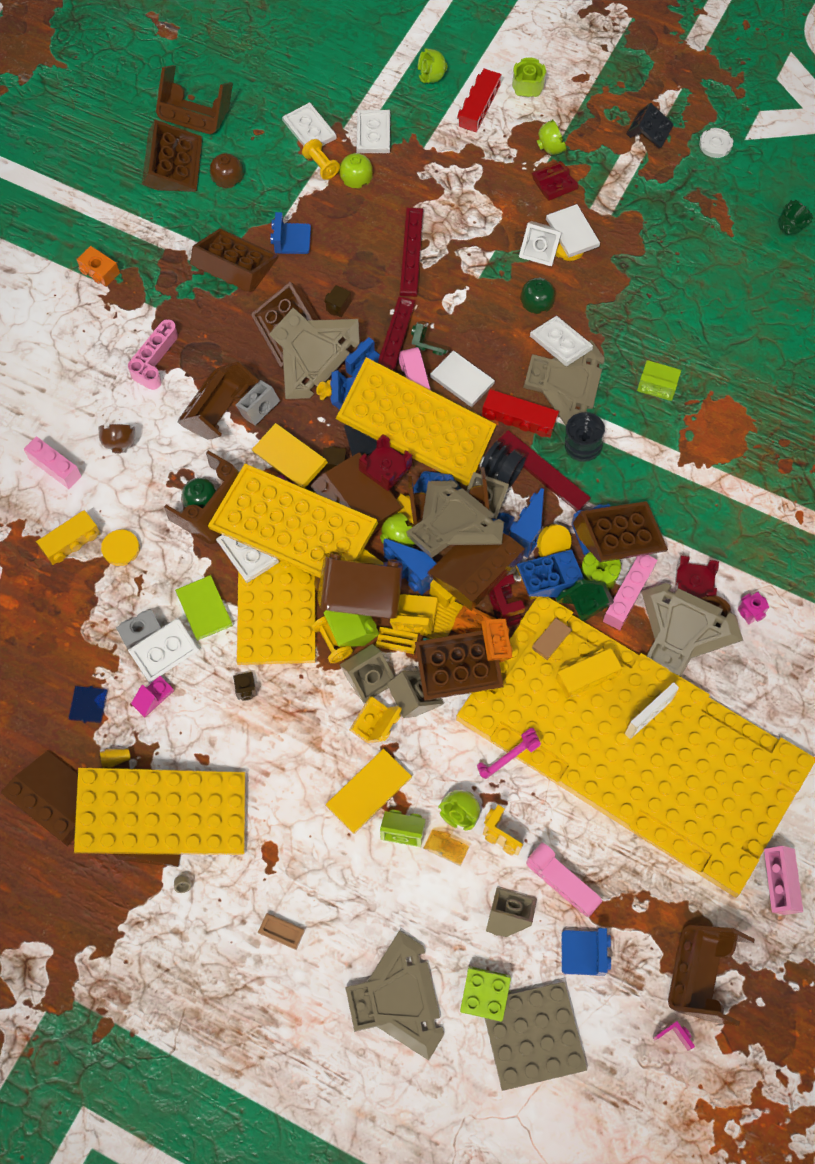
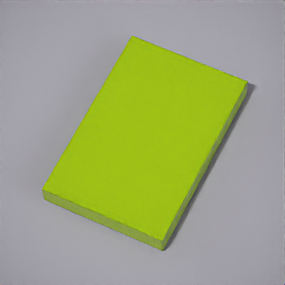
(203, 607)

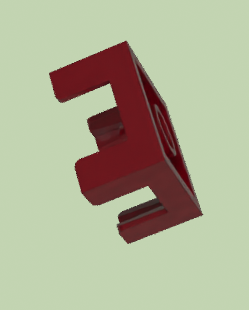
(385, 464)
(695, 578)
(498, 598)

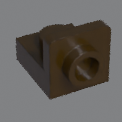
(245, 686)

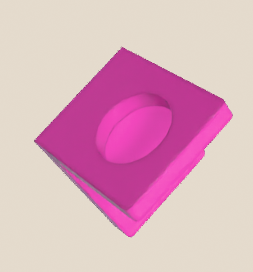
(682, 1033)

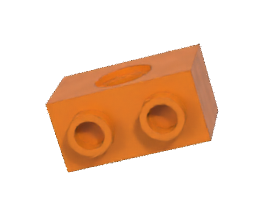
(98, 266)

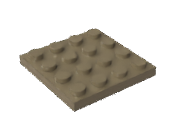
(536, 1038)

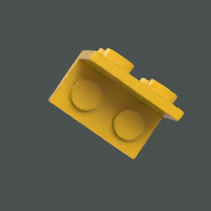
(415, 614)

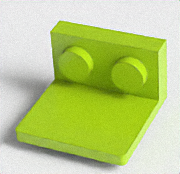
(659, 380)
(485, 993)

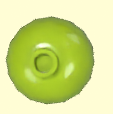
(431, 65)
(551, 138)
(356, 170)
(395, 530)
(460, 809)

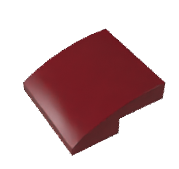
(554, 180)

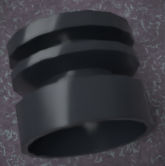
(584, 436)
(499, 462)

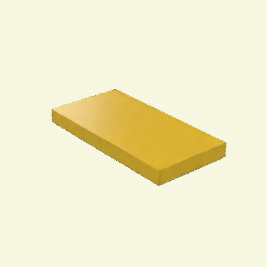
(289, 456)
(368, 791)

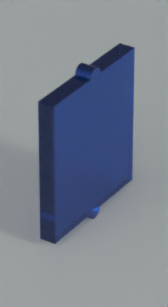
(88, 704)

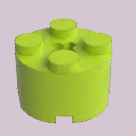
(528, 77)
(601, 571)

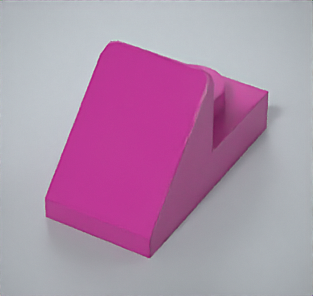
(149, 698)

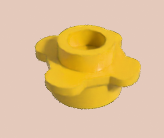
(324, 389)

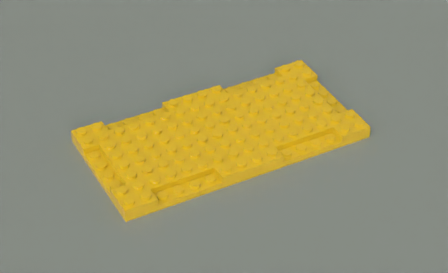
(687, 782)

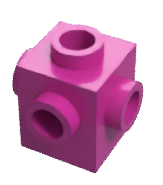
(753, 607)

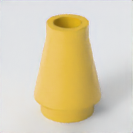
(113, 757)

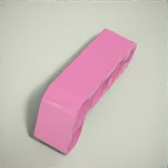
(164, 336)
(413, 366)
(562, 880)

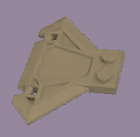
(312, 350)
(566, 385)
(453, 520)
(685, 627)
(399, 998)

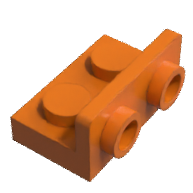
(469, 621)
(497, 639)

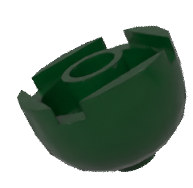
(537, 295)
(197, 492)

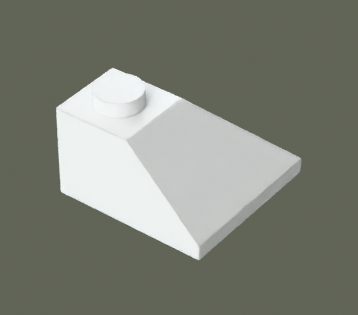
(540, 243)

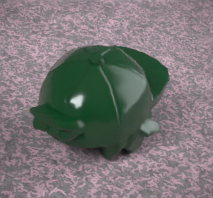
(795, 217)

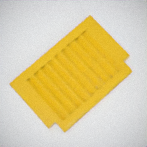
(444, 620)

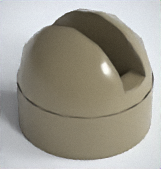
(178, 887)

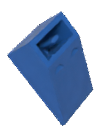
(529, 525)
(414, 564)
(550, 574)

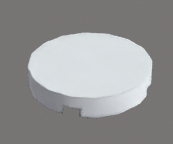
(716, 143)

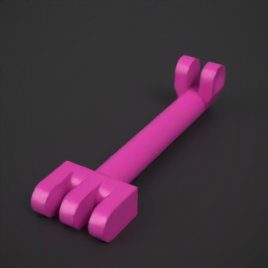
(529, 742)

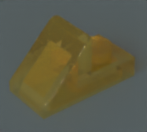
(446, 847)

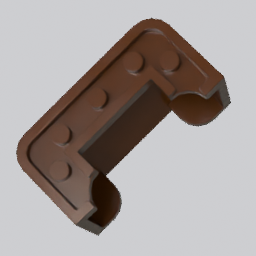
(360, 586)

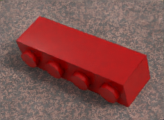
(479, 100)
(520, 413)

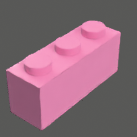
(52, 462)
(783, 880)

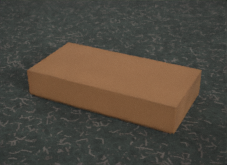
(551, 639)
(281, 931)

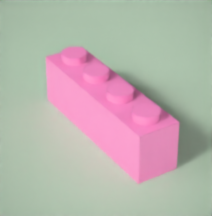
(630, 591)

